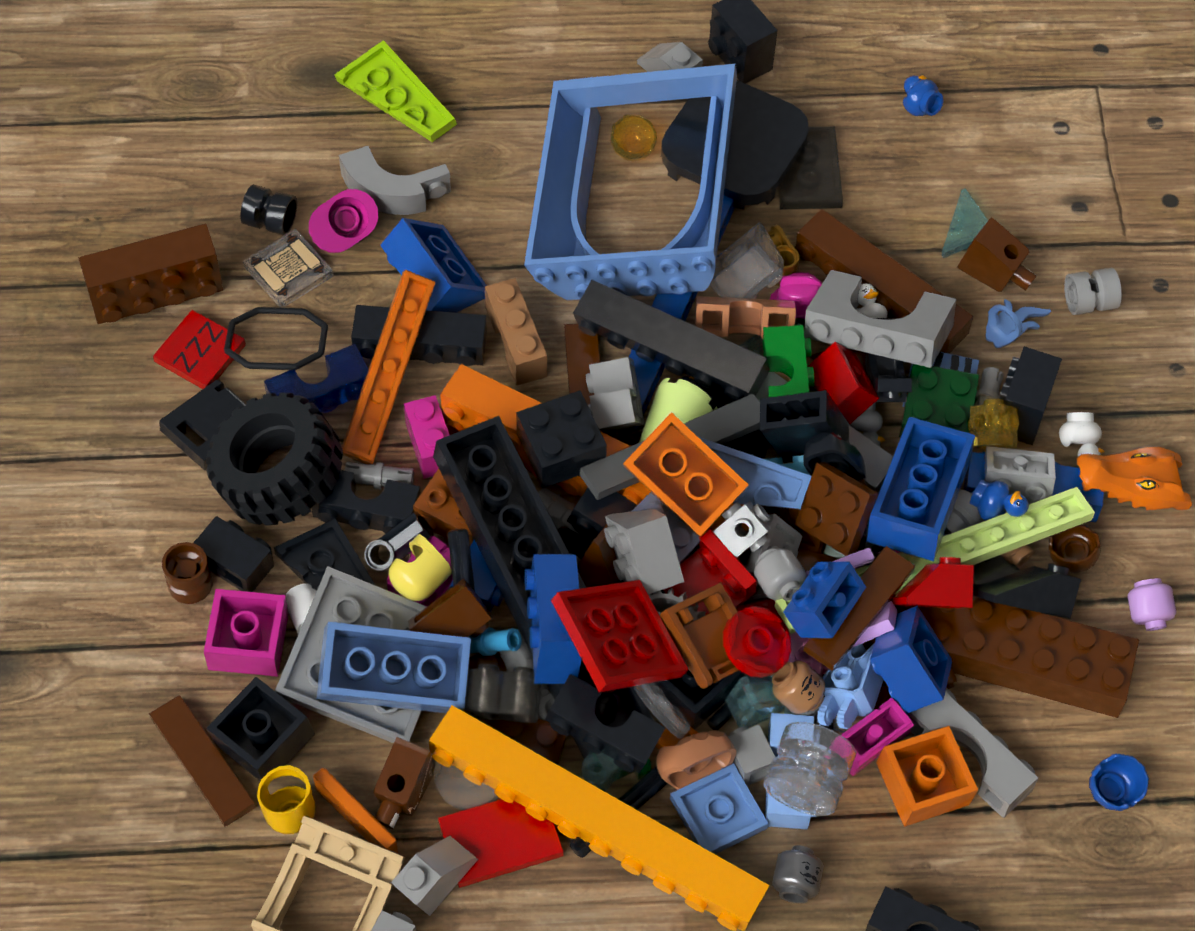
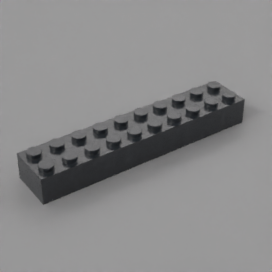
(508, 529)

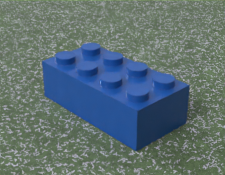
(920, 488)

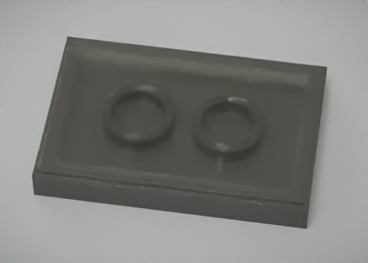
(815, 175)

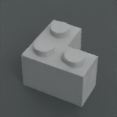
(616, 395)

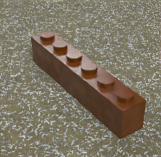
(840, 249)

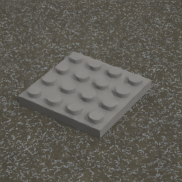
(355, 602)

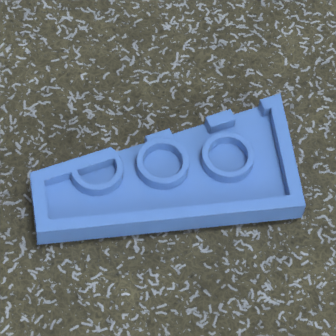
(768, 482)

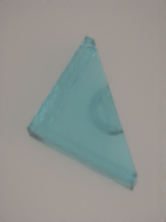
(964, 226)

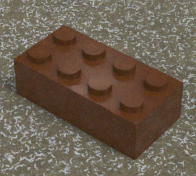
(151, 273)

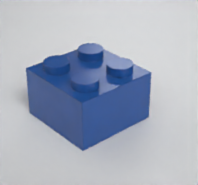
(912, 661)

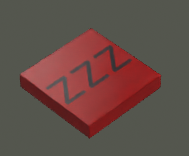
(197, 350)

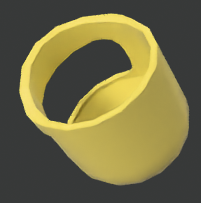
(422, 576)

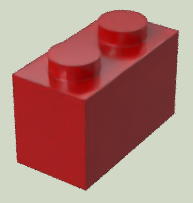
(845, 381)

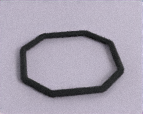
(276, 366)

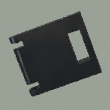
(203, 415)

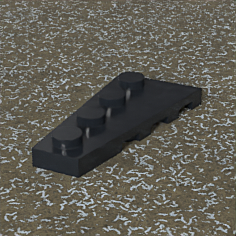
(318, 548)

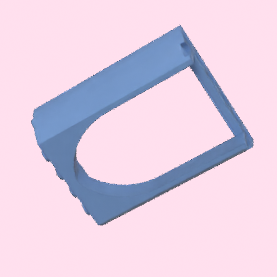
(557, 239)

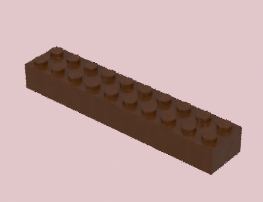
(1029, 651)

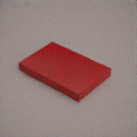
(501, 839)

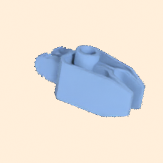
(850, 689)

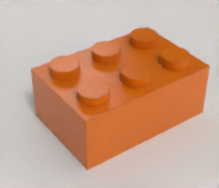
(685, 474)

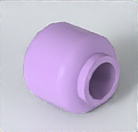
(1151, 604)

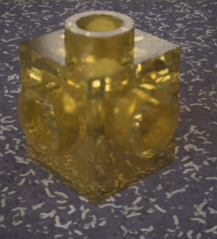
(994, 424)

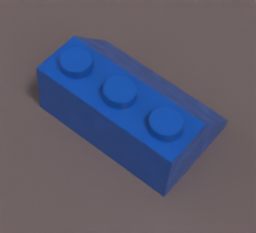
(435, 255)

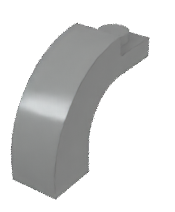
(393, 192)

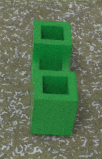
(787, 353)

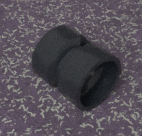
(264, 208)

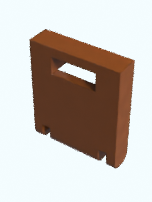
(702, 639)

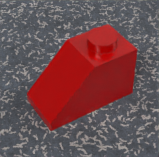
(940, 586)

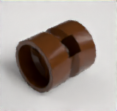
(187, 572)

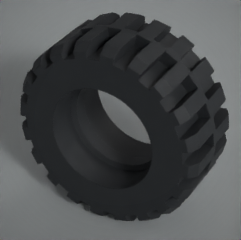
(294, 482)

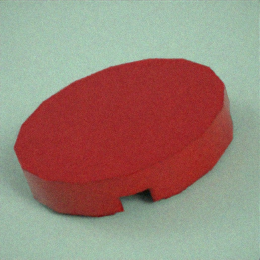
(756, 642)

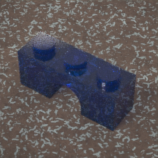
(344, 381)

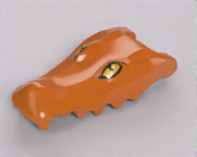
(1141, 476)

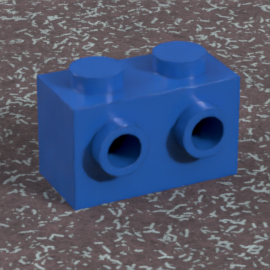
(824, 599)

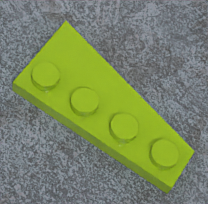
(395, 89)

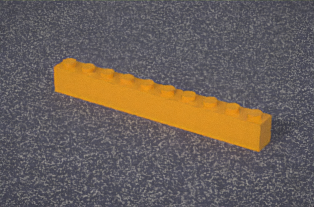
(597, 818)

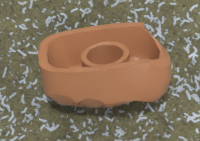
(695, 758)

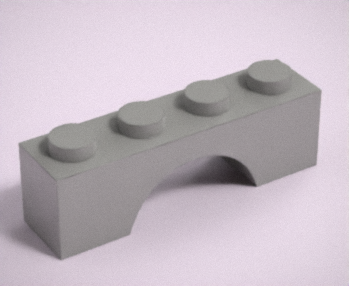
(1004, 777)

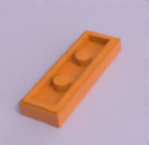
(353, 810)

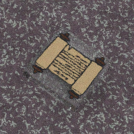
(288, 268)

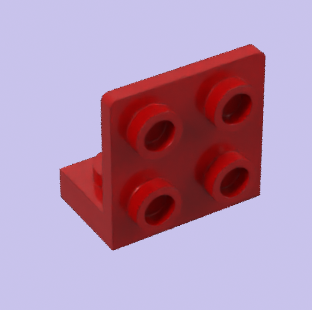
(712, 566)

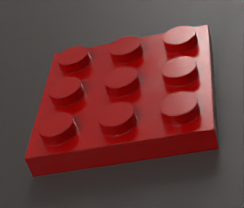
(619, 635)

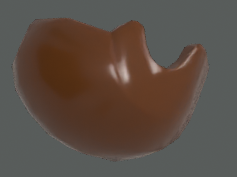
(1075, 548)

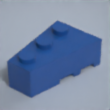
(552, 647)

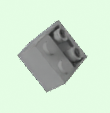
(644, 549)

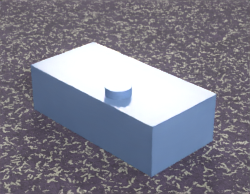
(393, 668)

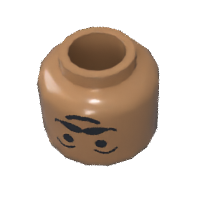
(798, 687)

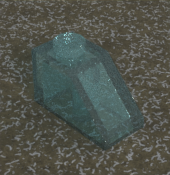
(753, 701)

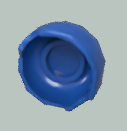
(1119, 782)

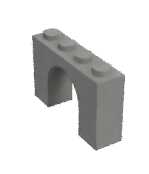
(910, 339)

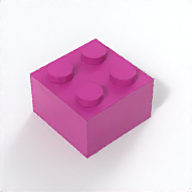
(246, 632)

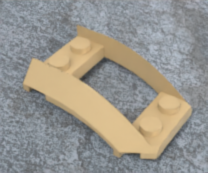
(339, 851)

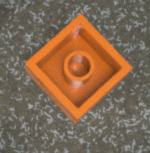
(926, 776)

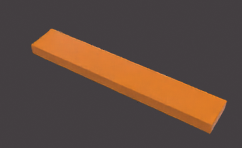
(387, 367)

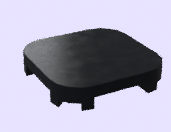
(762, 145)

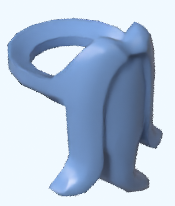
(1008, 325)

